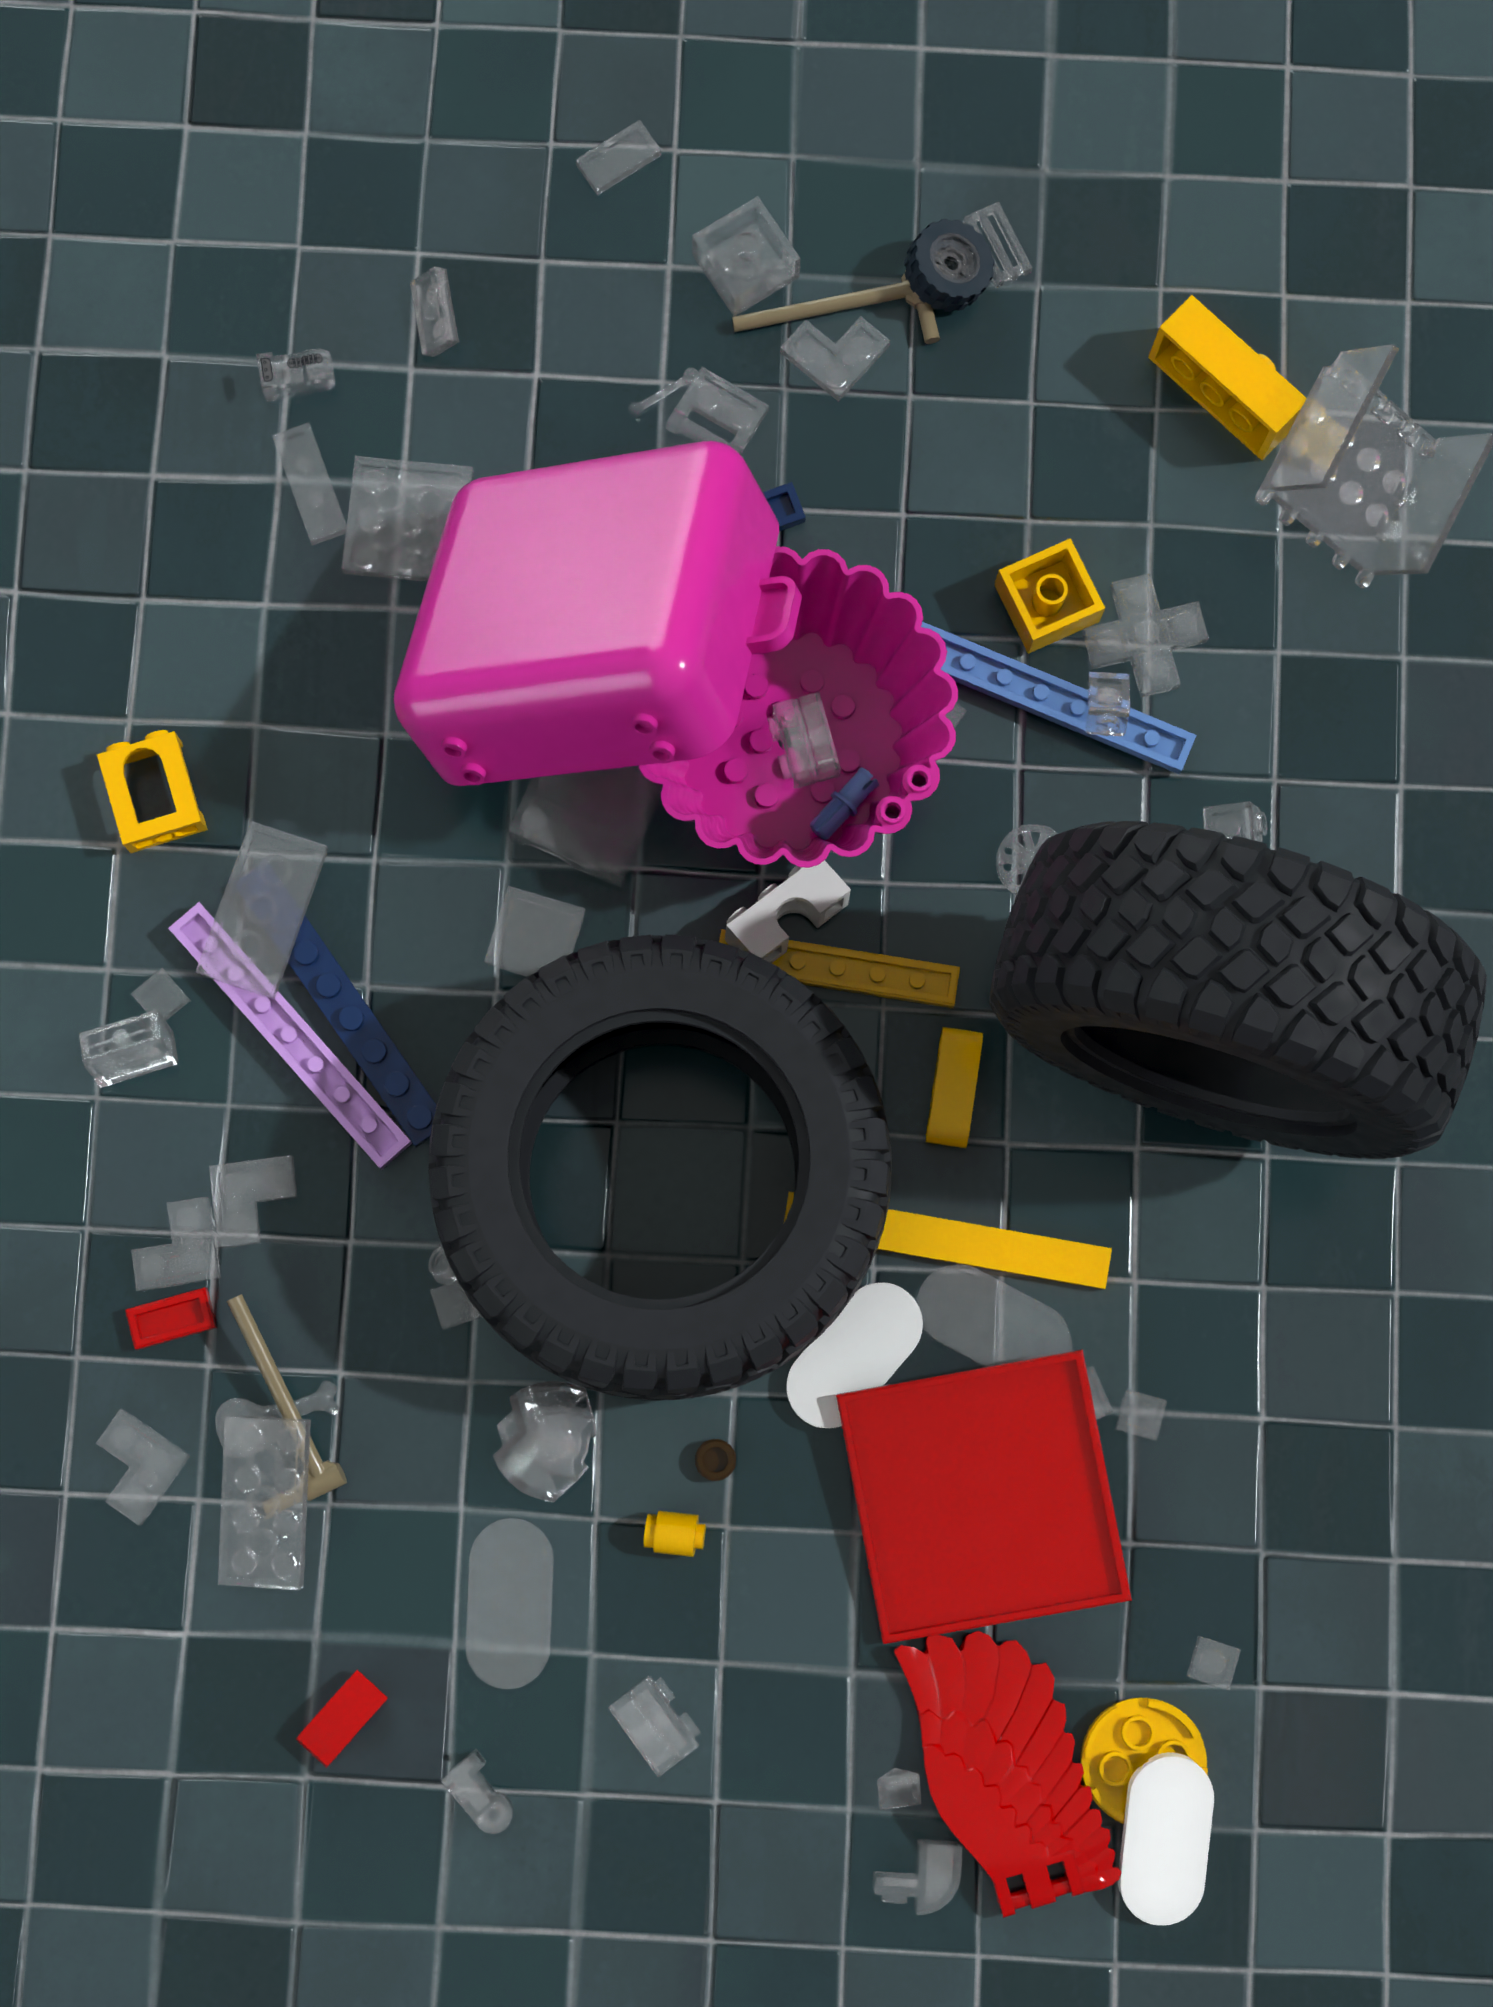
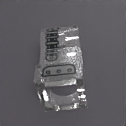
(295, 374)
(485, 1806)

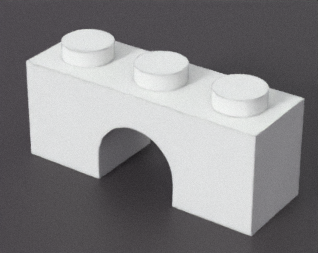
(808, 891)

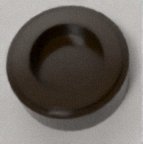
(715, 1459)

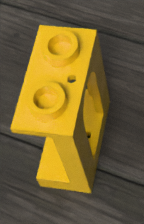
(183, 823)

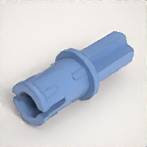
(843, 804)

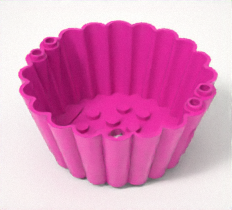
(881, 706)

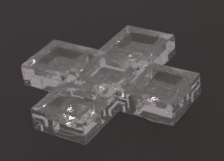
(1145, 635)

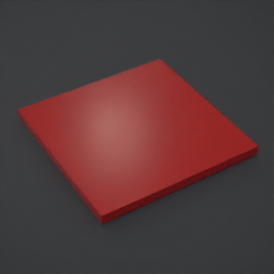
(983, 1497)

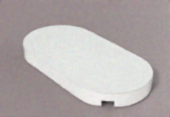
(854, 1352)
(1166, 1839)

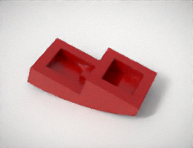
(341, 1718)

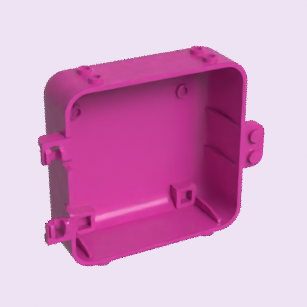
(594, 616)

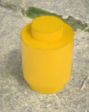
(674, 1533)

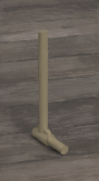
(841, 303)
(322, 1475)

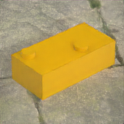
(1226, 377)

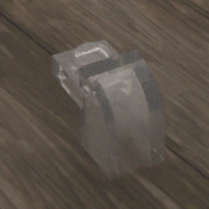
(934, 1879)

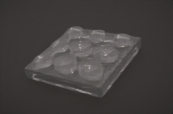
(398, 516)

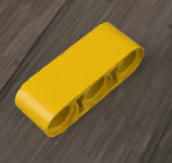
(954, 1087)

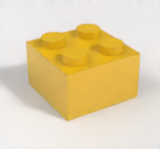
(1049, 595)

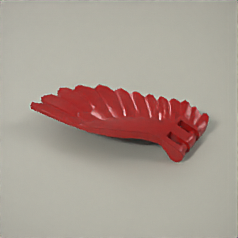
(1006, 1768)

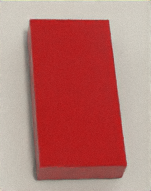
(171, 1318)

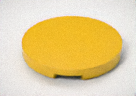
(1125, 1739)

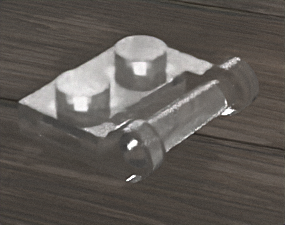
(721, 404)

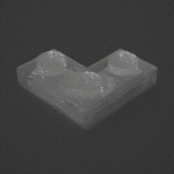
(835, 365)
(239, 1188)
(189, 1257)
(151, 1464)

